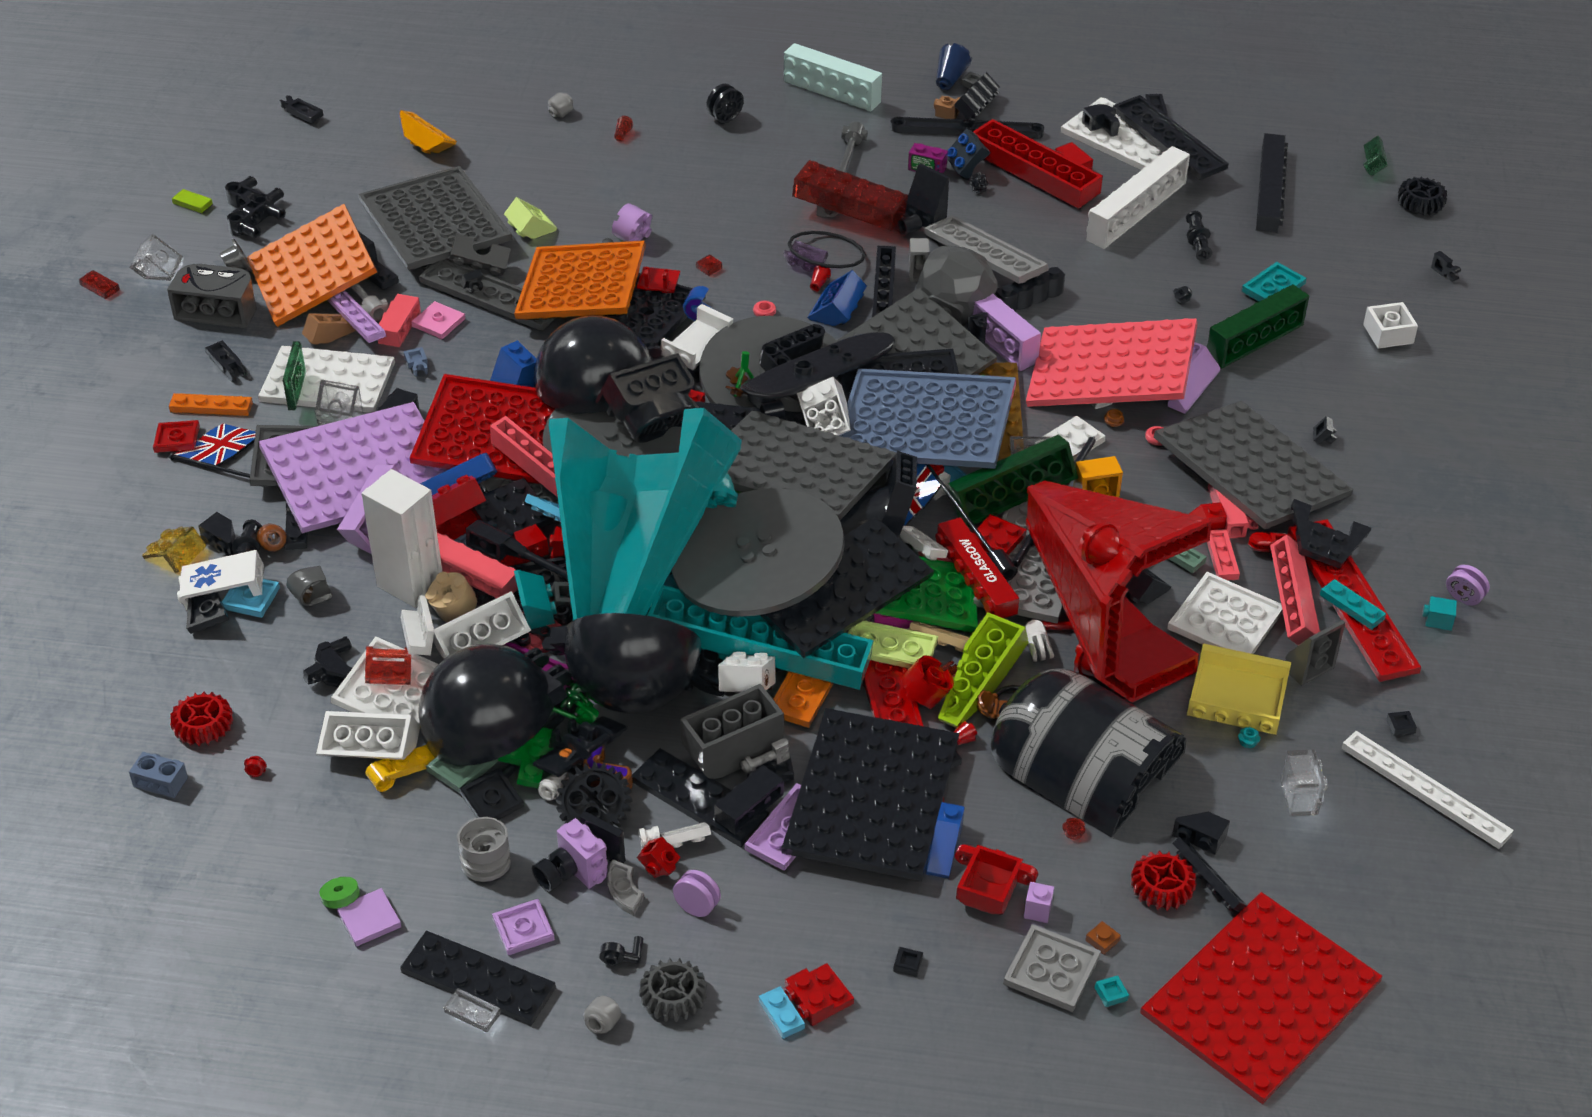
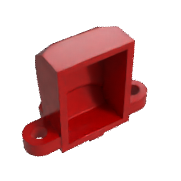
(990, 877)

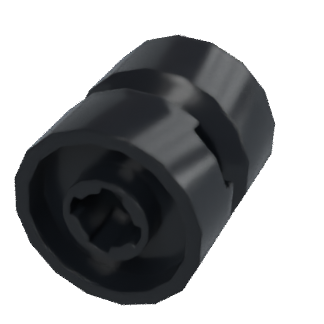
(551, 870)

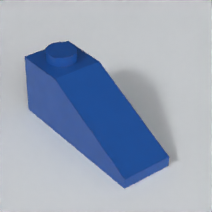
(945, 840)

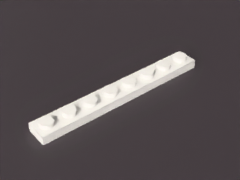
(1427, 789)

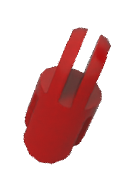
(1261, 541)

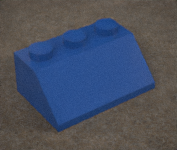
(838, 300)

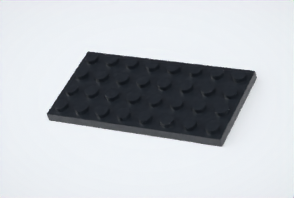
(870, 576)

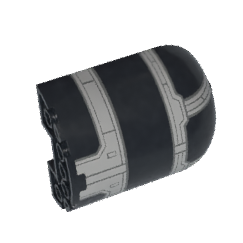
(1083, 746)

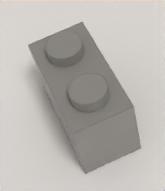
(917, 257)

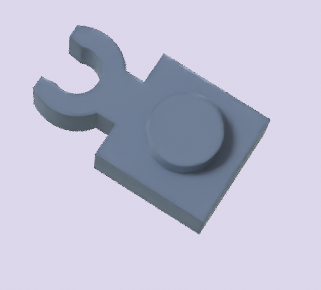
(417, 360)

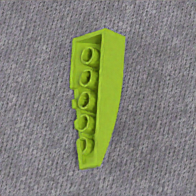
(983, 666)

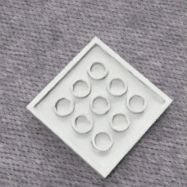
(1225, 615)
(383, 698)

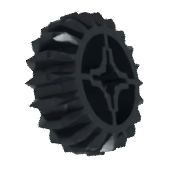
(1422, 195)

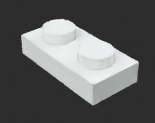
(694, 833)

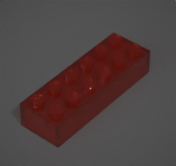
(849, 195)

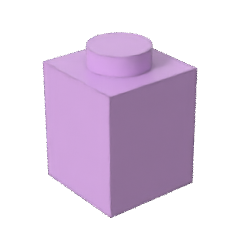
(1038, 902)

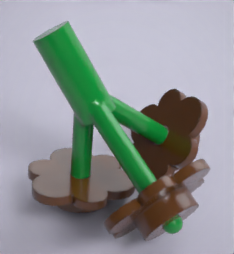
(737, 375)

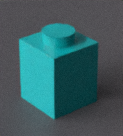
(1440, 613)

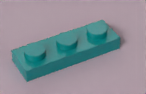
(1352, 604)

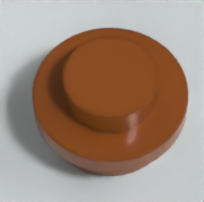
(1114, 418)

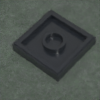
(491, 796)
(611, 836)

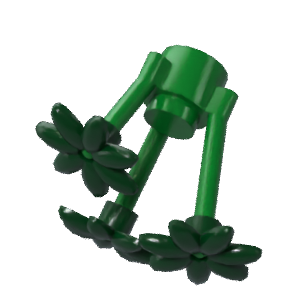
(585, 709)

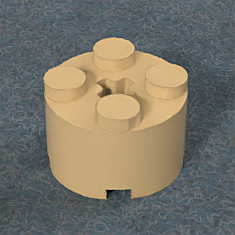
(451, 596)

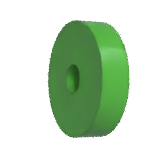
(339, 892)

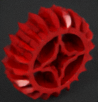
(201, 714)
(1163, 880)

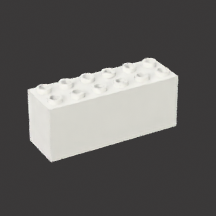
(402, 536)

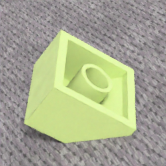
(528, 219)

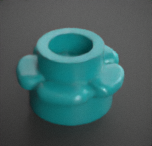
(1249, 737)

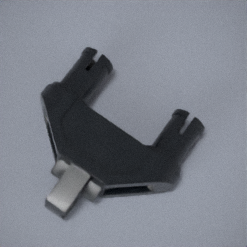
(328, 664)

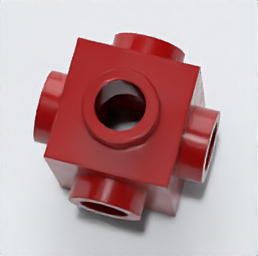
(658, 857)

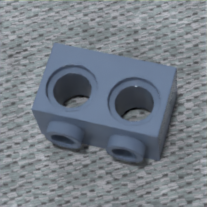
(158, 774)

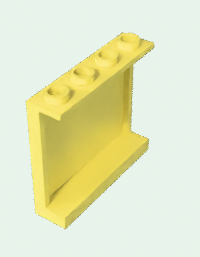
(1239, 689)

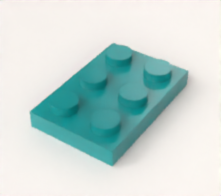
(1272, 281)

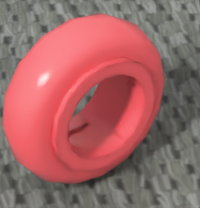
(764, 308)
(1149, 435)

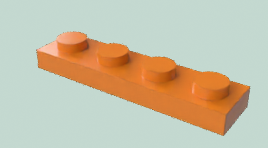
(210, 404)

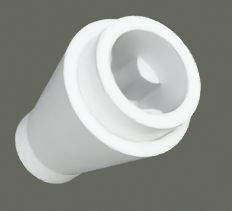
(549, 786)

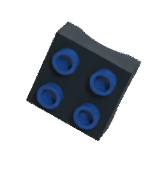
(966, 153)

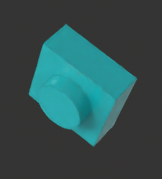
(1111, 991)

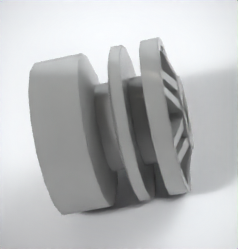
(484, 849)

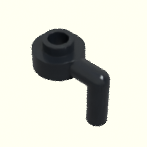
(614, 953)

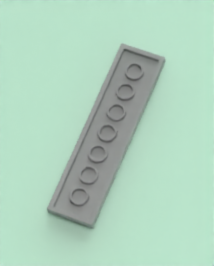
(1000, 255)

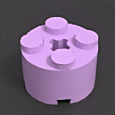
(632, 224)

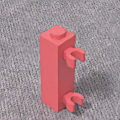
(1236, 521)

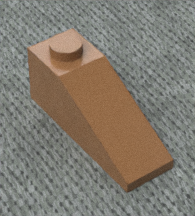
(326, 328)

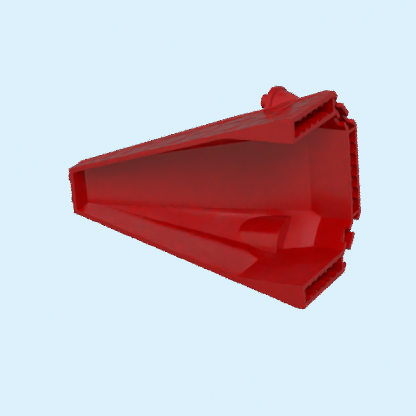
(1091, 553)

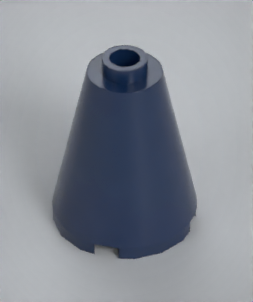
(951, 65)

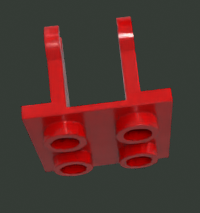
(658, 279)

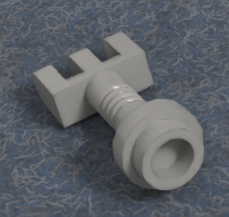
(779, 753)

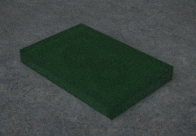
(294, 375)

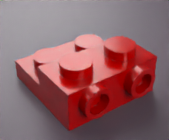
(817, 993)

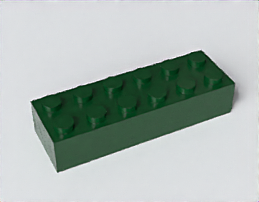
(1257, 325)
(1006, 486)

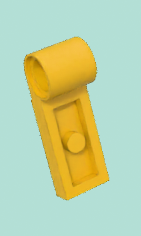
(385, 771)

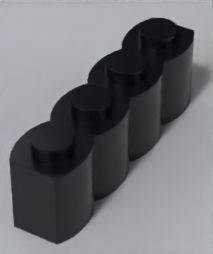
(977, 96)
(1034, 290)

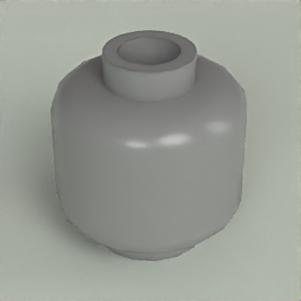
(560, 105)
(602, 1014)

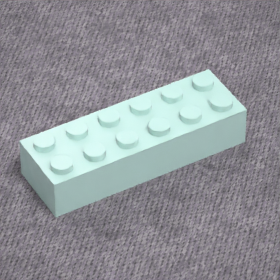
(832, 77)

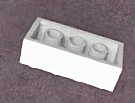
(488, 624)
(368, 735)

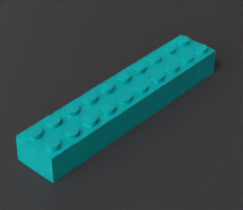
(839, 661)

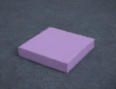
(369, 917)
(523, 927)

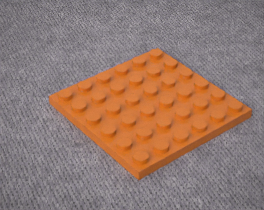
(311, 265)
(580, 280)

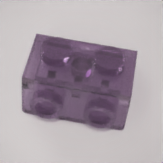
(807, 251)

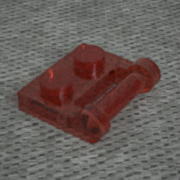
(387, 671)

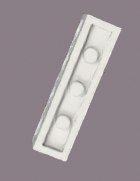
(418, 628)

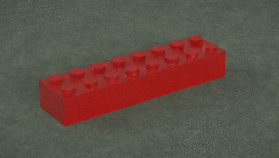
(1039, 164)

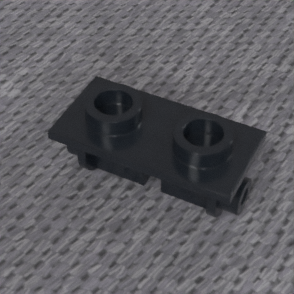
(977, 326)

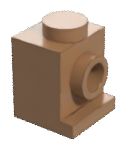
(945, 107)

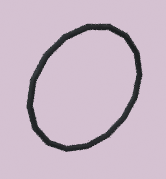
(823, 264)

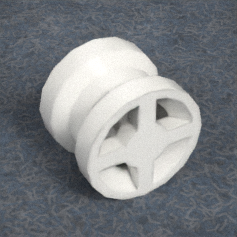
(647, 835)

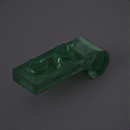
(1375, 156)

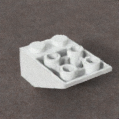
(825, 407)

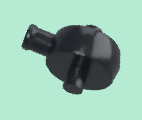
(1182, 294)

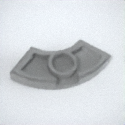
(622, 888)

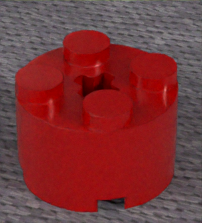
(927, 681)

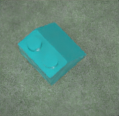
(535, 599)

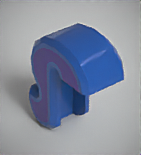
(694, 300)

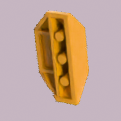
(424, 134)

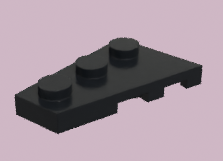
(205, 612)

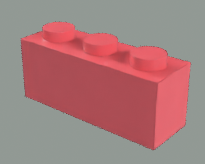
(398, 319)

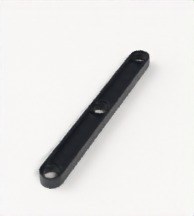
(957, 126)

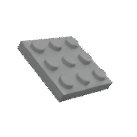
(1052, 968)

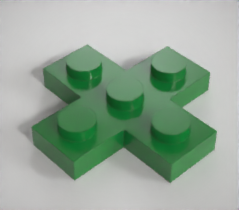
(526, 755)

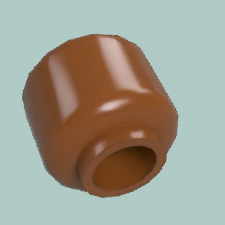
(278, 540)

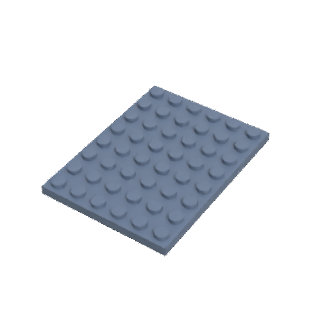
(932, 415)

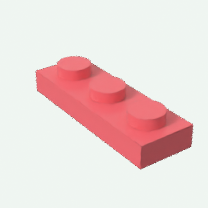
(1223, 555)

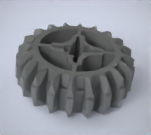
(671, 999)

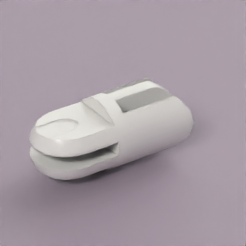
(1037, 640)

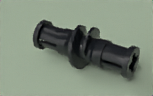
(1198, 235)
(248, 539)

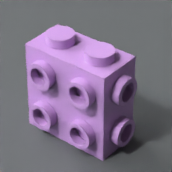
(586, 851)

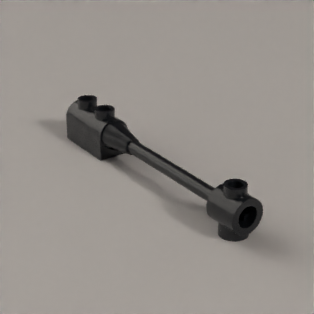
(498, 544)

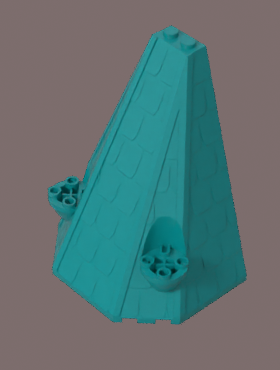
(636, 512)

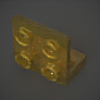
(176, 546)

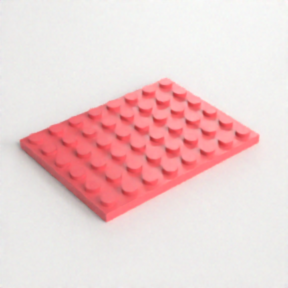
(1113, 363)

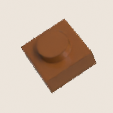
(1103, 937)

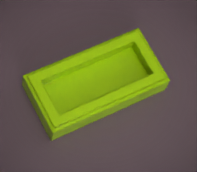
(192, 201)

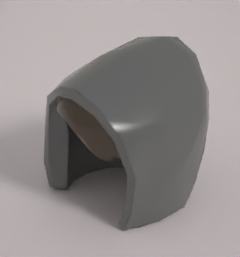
(309, 586)

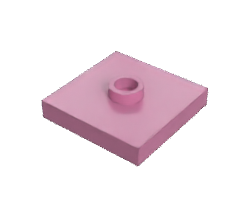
(438, 320)

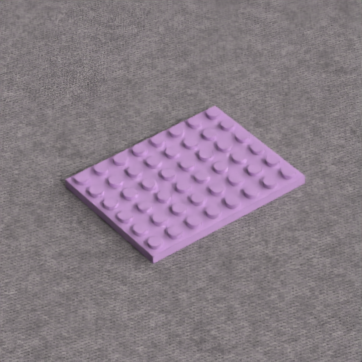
(329, 464)

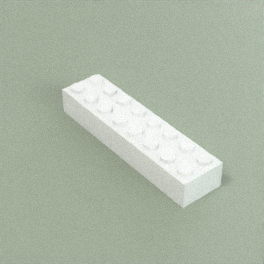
(1137, 197)

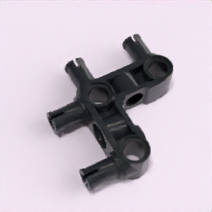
(252, 207)

